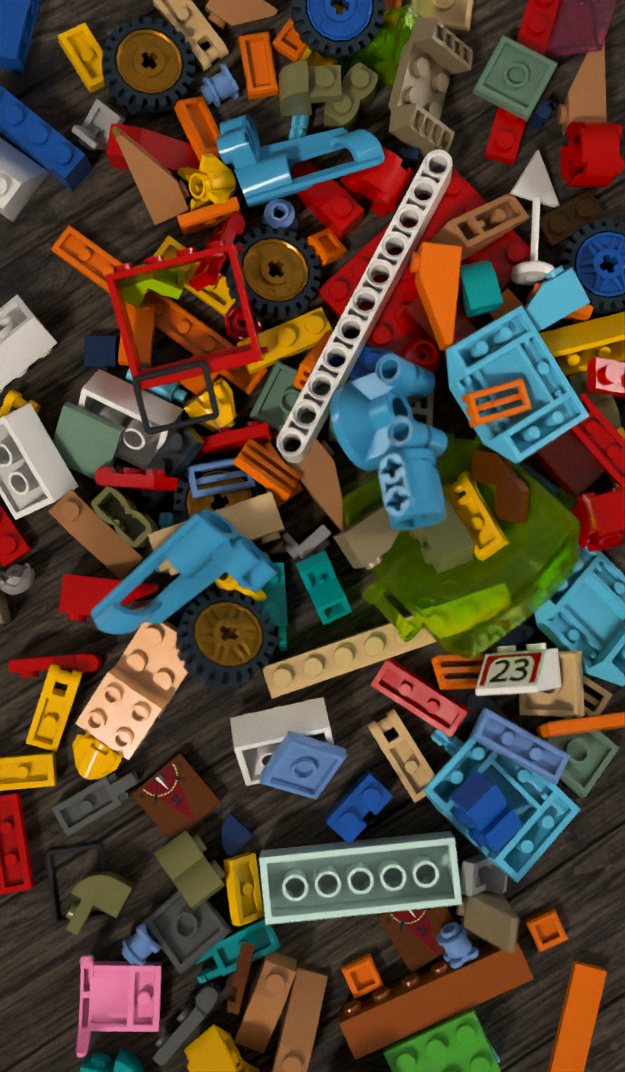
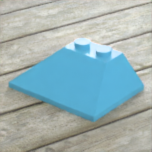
(502, 354)
(590, 616)
(535, 801)

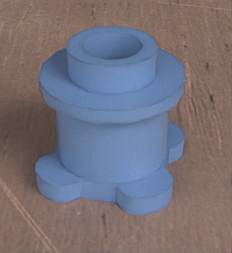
(219, 87)
(283, 207)
(456, 944)
(139, 945)

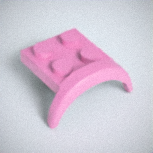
(117, 998)

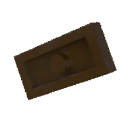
(568, 218)

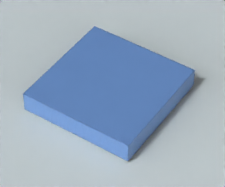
(302, 765)

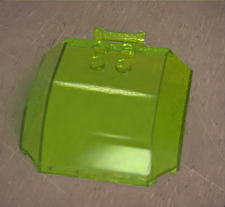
(480, 599)

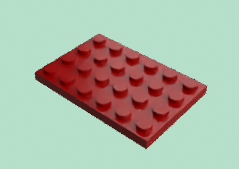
(392, 329)

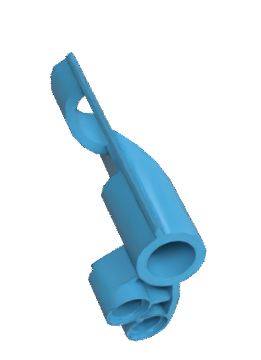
(266, 169)
(201, 553)

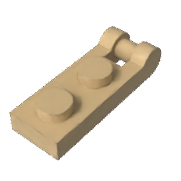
(196, 29)
(403, 755)

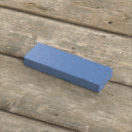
(519, 746)

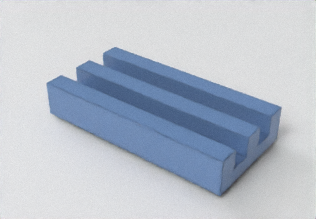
(216, 478)

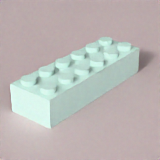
(360, 877)

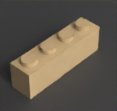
(254, 518)

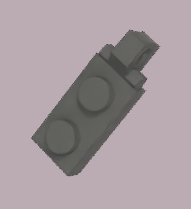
(94, 801)

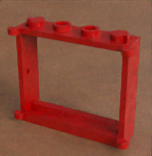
(217, 360)

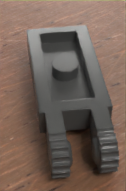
(189, 1020)

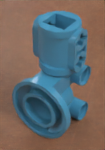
(380, 433)

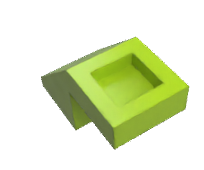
(165, 283)

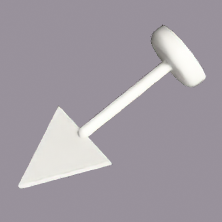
(534, 186)

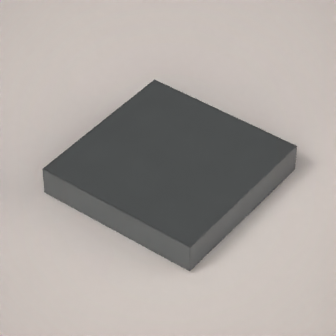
(186, 932)

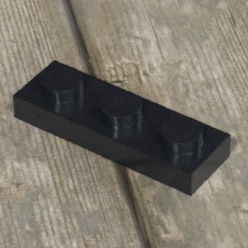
(174, 458)

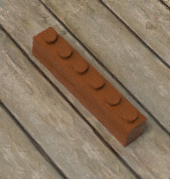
(430, 998)

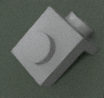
(96, 127)
(314, 543)
(480, 875)

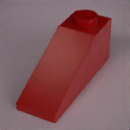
(166, 150)
(329, 202)
(83, 593)

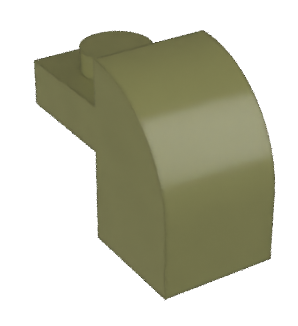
(306, 84)
(101, 890)

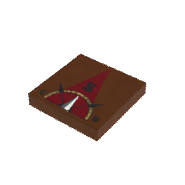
(176, 797)
(416, 933)

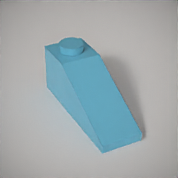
(556, 298)

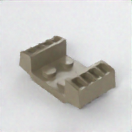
(423, 83)

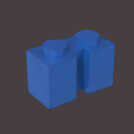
(349, 811)
(485, 811)

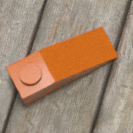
(437, 284)

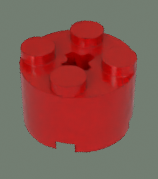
(591, 154)
(380, 185)
(601, 519)

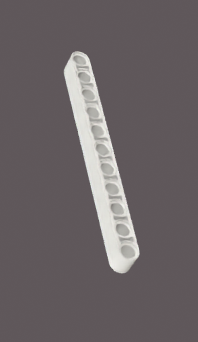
(367, 291)

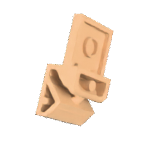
(135, 689)

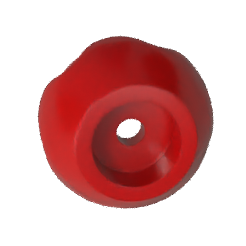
(233, 325)
(425, 348)

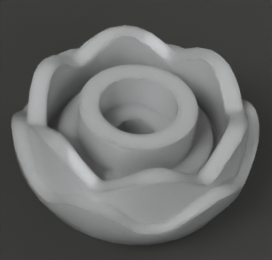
(17, 579)

